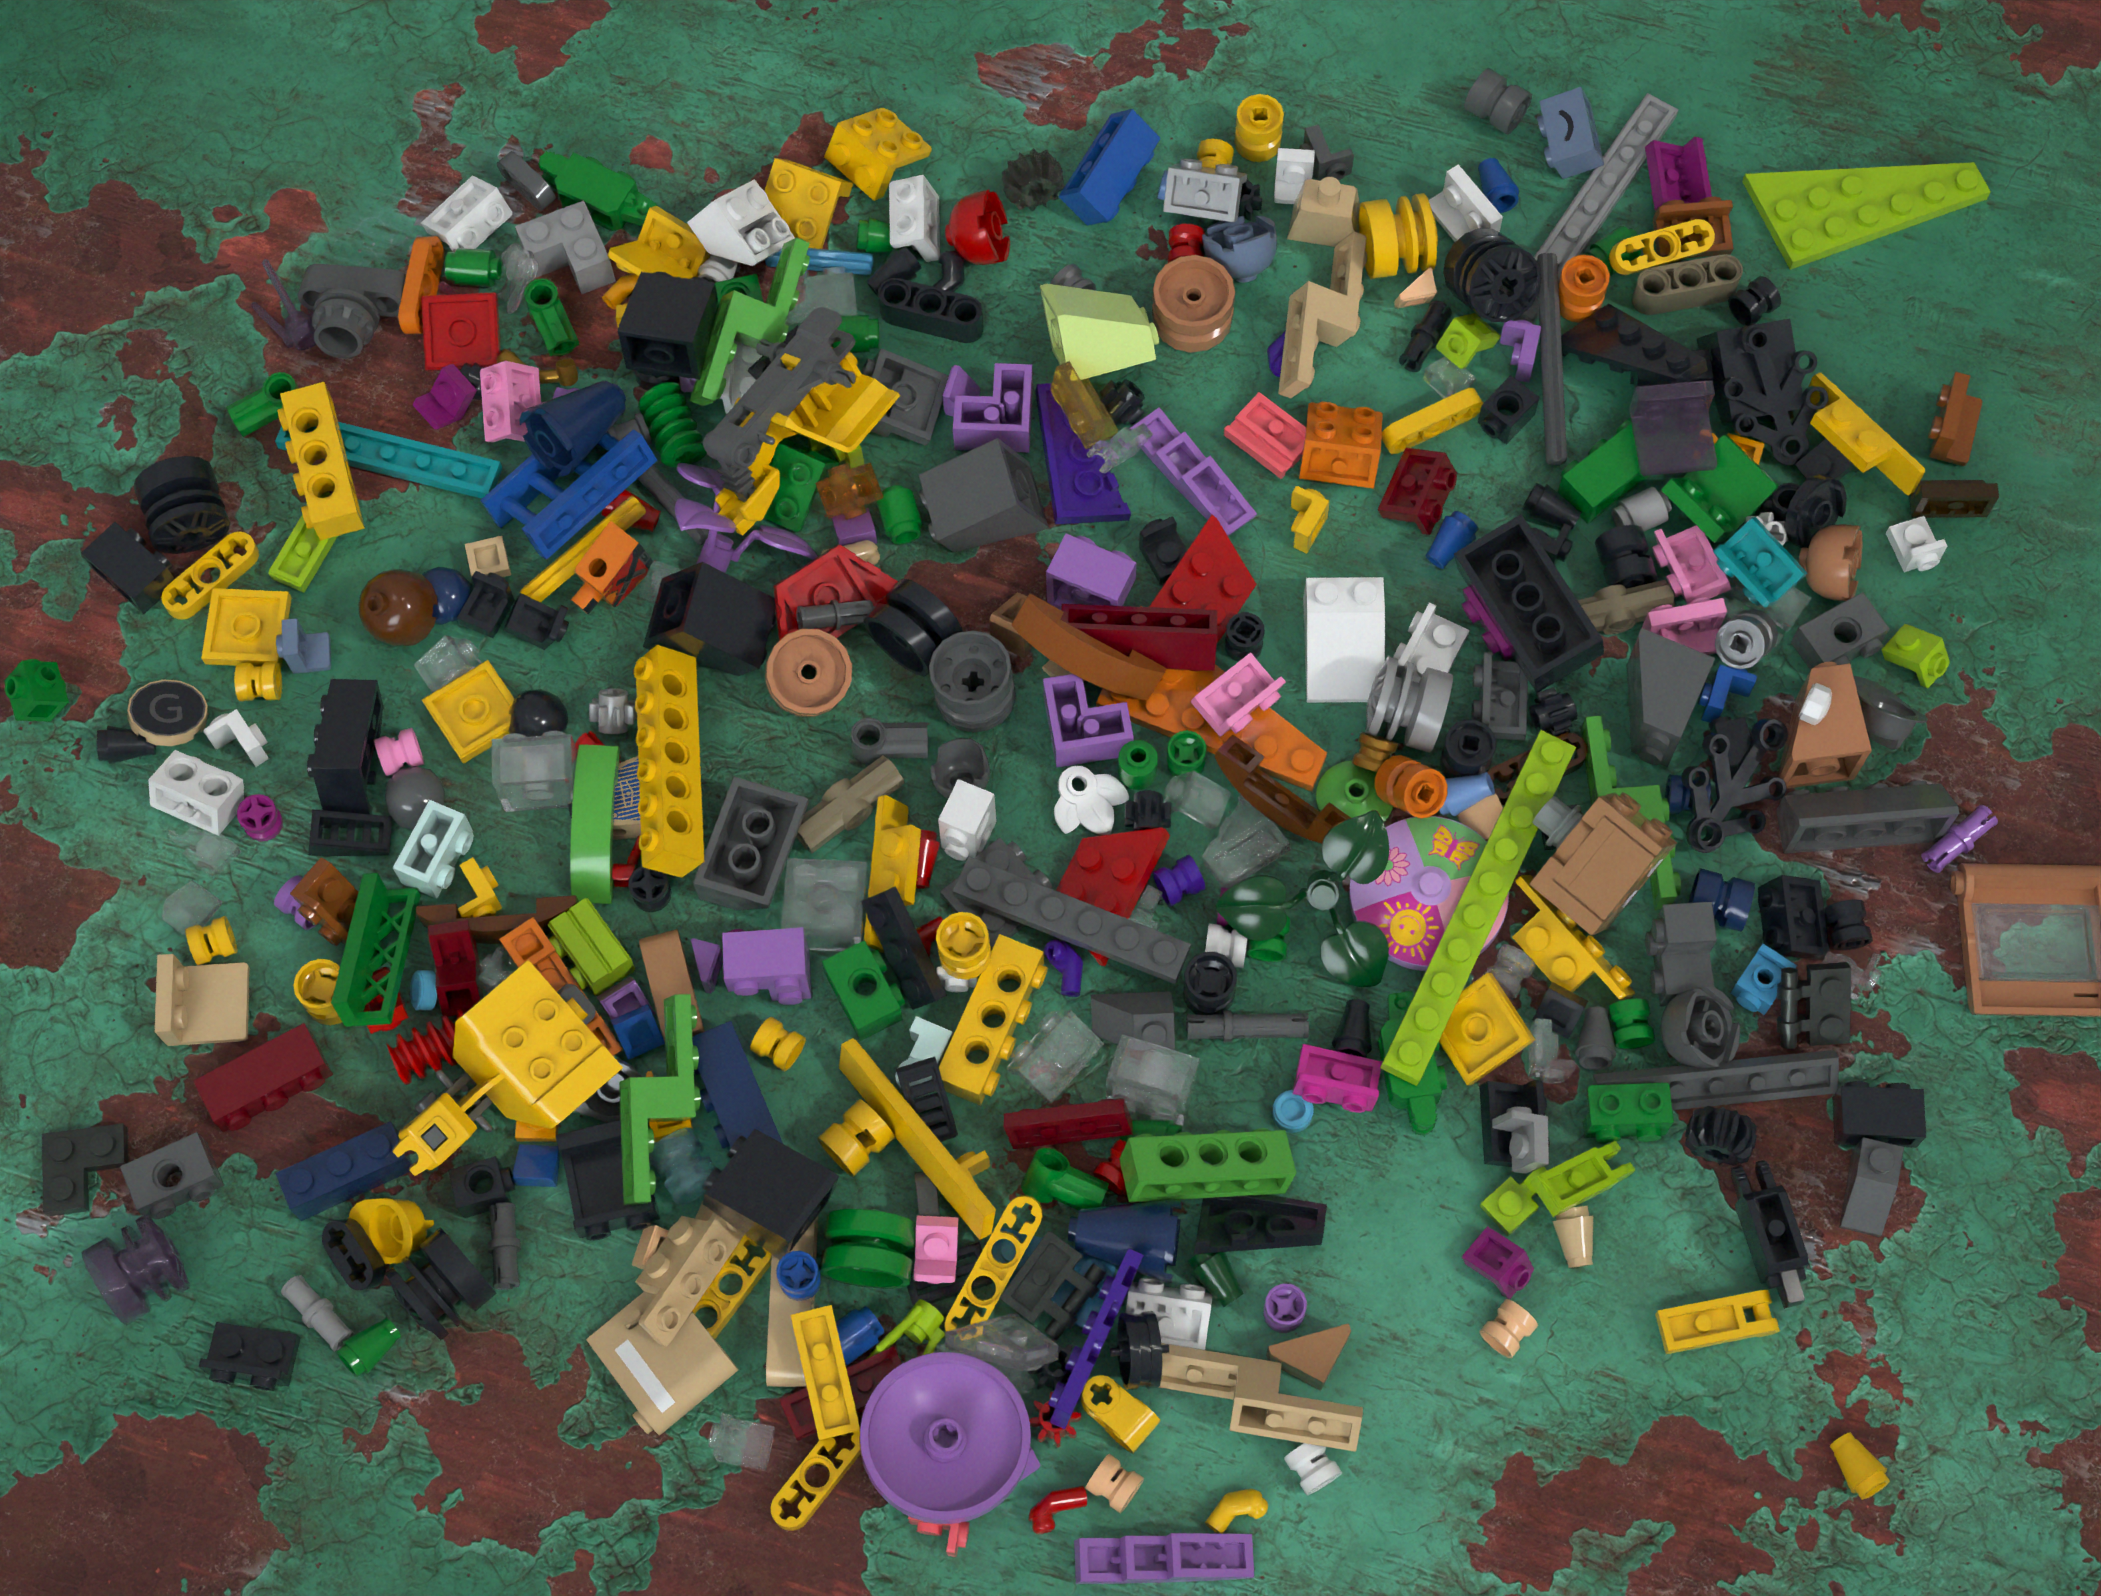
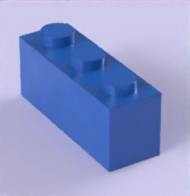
(1110, 167)

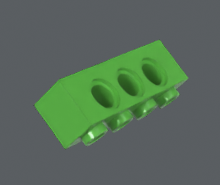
(1227, 1175)

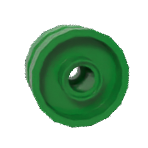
(868, 1248)

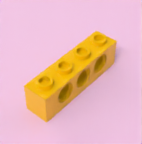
(315, 408)
(1008, 961)

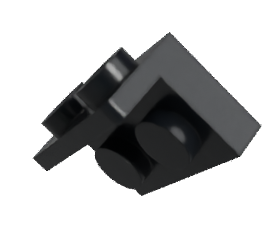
(1794, 917)
(251, 1355)

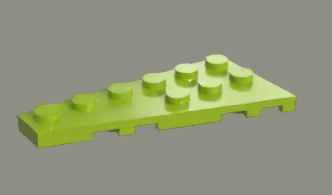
(1839, 209)

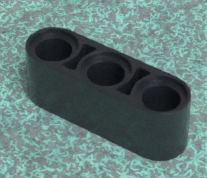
(920, 297)

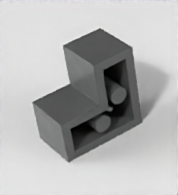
(1681, 949)

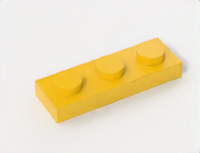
(825, 1372)

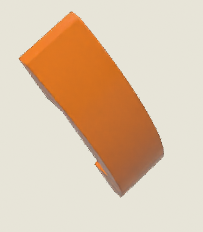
(532, 944)

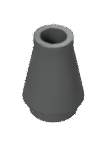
(1596, 1041)

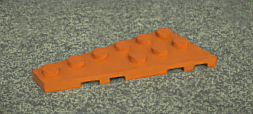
(1168, 710)

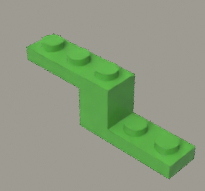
(751, 320)
(1603, 781)
(658, 1099)

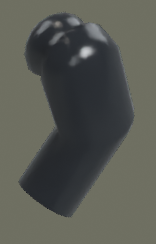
(952, 271)

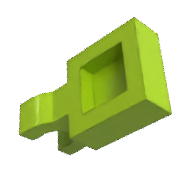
(1512, 1203)

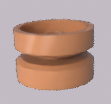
(1193, 303)
(801, 695)

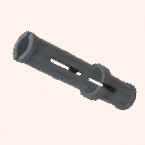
(1238, 1026)

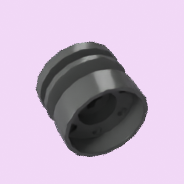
(970, 662)

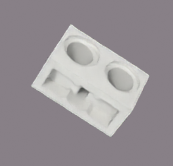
(196, 792)
(967, 821)

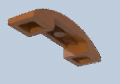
(1084, 655)

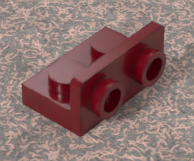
(1419, 488)

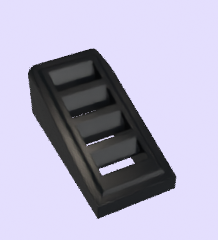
(336, 820)
(939, 1120)

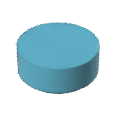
(423, 990)
(1292, 1112)

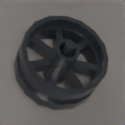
(1139, 1350)

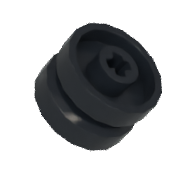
(911, 625)

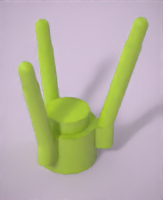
(919, 1324)

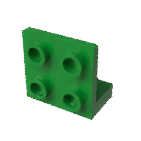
(799, 472)
(1723, 496)

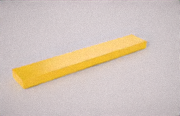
(917, 1139)

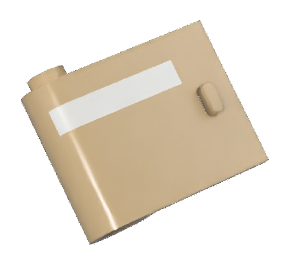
(657, 1378)

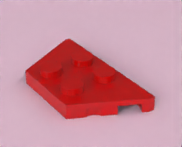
(831, 576)
(1208, 577)
(1113, 871)

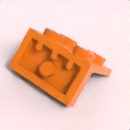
(1341, 445)

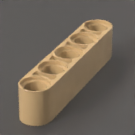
(783, 1357)

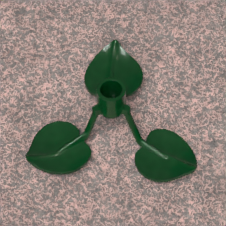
(1354, 849)

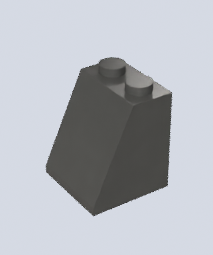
(982, 498)
(1662, 693)

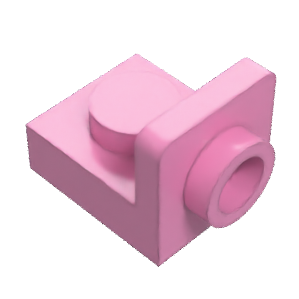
(936, 1249)

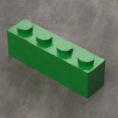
(1603, 475)

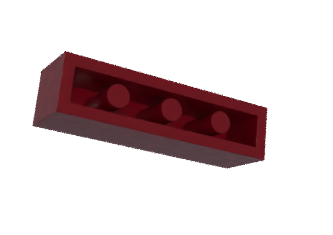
(1166, 635)

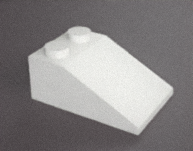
(1343, 637)

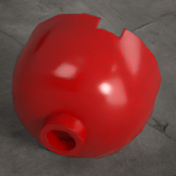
(977, 229)

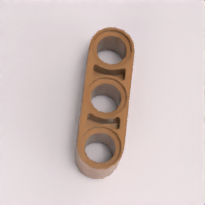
(668, 972)

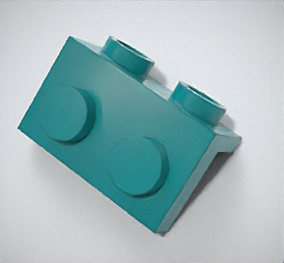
(1759, 564)

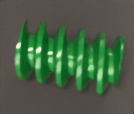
(671, 425)

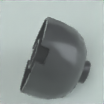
(1700, 1028)

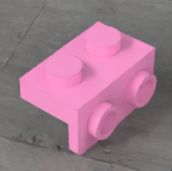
(1691, 564)
(1689, 624)
(1236, 694)

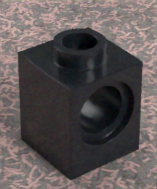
(1509, 396)
(465, 1179)

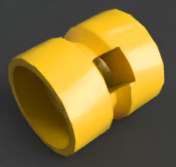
(1259, 127)
(963, 945)
(315, 988)
(851, 1152)

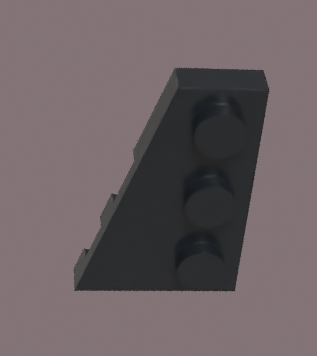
(1258, 1223)

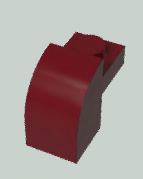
(456, 966)

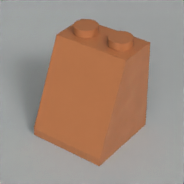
(1837, 744)

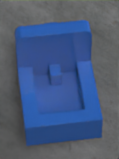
(1725, 680)

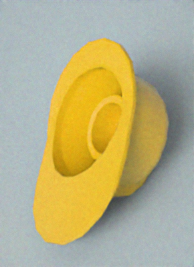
(392, 1226)

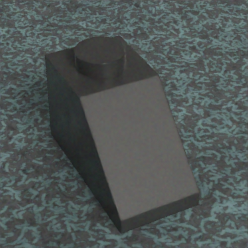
(1137, 1015)
(1871, 1186)

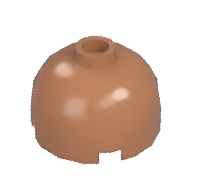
(1833, 561)

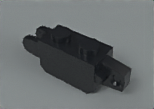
(1771, 1233)

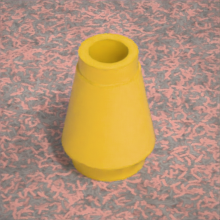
(1860, 1468)

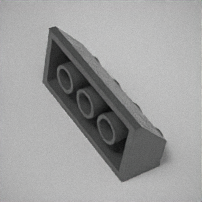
(1865, 817)

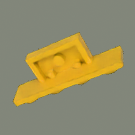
(1861, 438)
(893, 857)
(1563, 950)

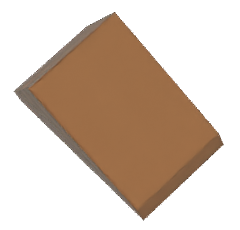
(1001, 627)
(1311, 1355)

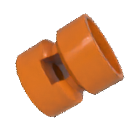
(1582, 287)
(1411, 786)

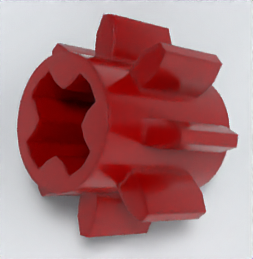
(1046, 1426)

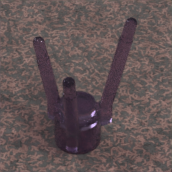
(299, 327)

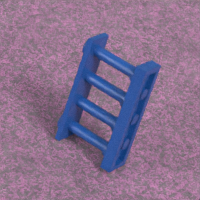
(575, 505)

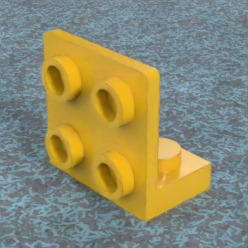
(805, 199)

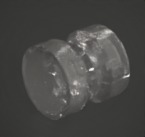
(1510, 969)

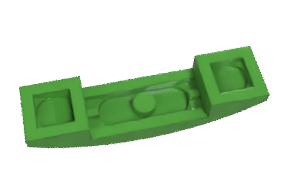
(593, 823)

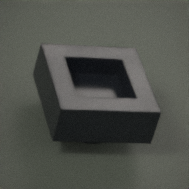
(1562, 1008)

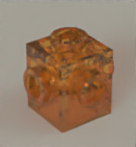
(849, 490)

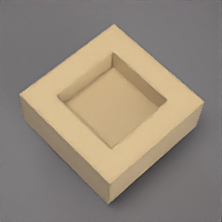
(488, 556)

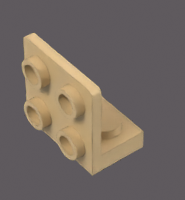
(201, 1002)

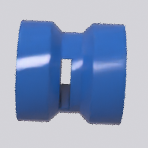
(793, 1270)

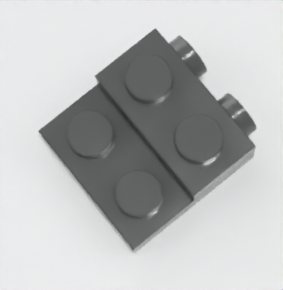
(919, 400)
(1007, 858)

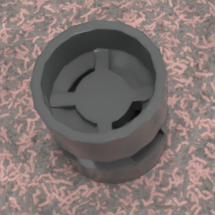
(1500, 102)

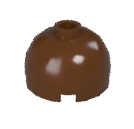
(398, 607)

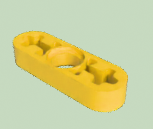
(1669, 233)
(1432, 420)
(211, 559)
(789, 1494)

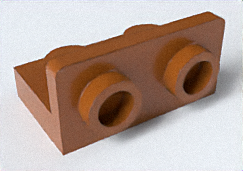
(327, 900)

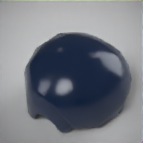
(451, 592)

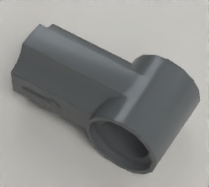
(894, 740)

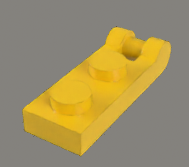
(1715, 1321)

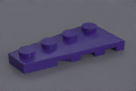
(1075, 483)
(1097, 1329)

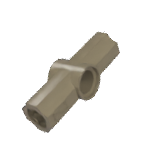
(1619, 609)
(848, 803)

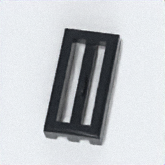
(954, 1289)

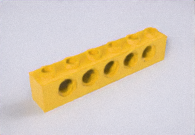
(669, 762)

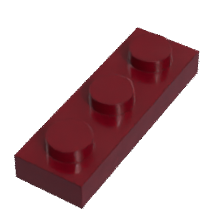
(1068, 1123)
(863, 1381)

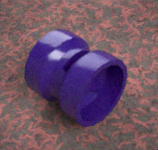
(1183, 878)

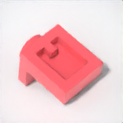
(957, 1535)

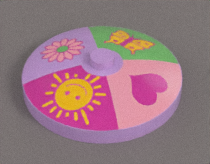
(1421, 887)

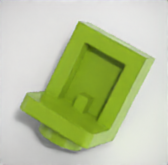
(1918, 652)

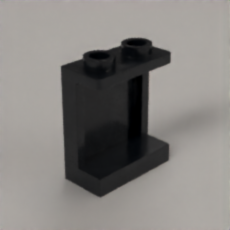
(596, 1183)

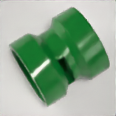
(1186, 747)
(1272, 949)
(1631, 1023)

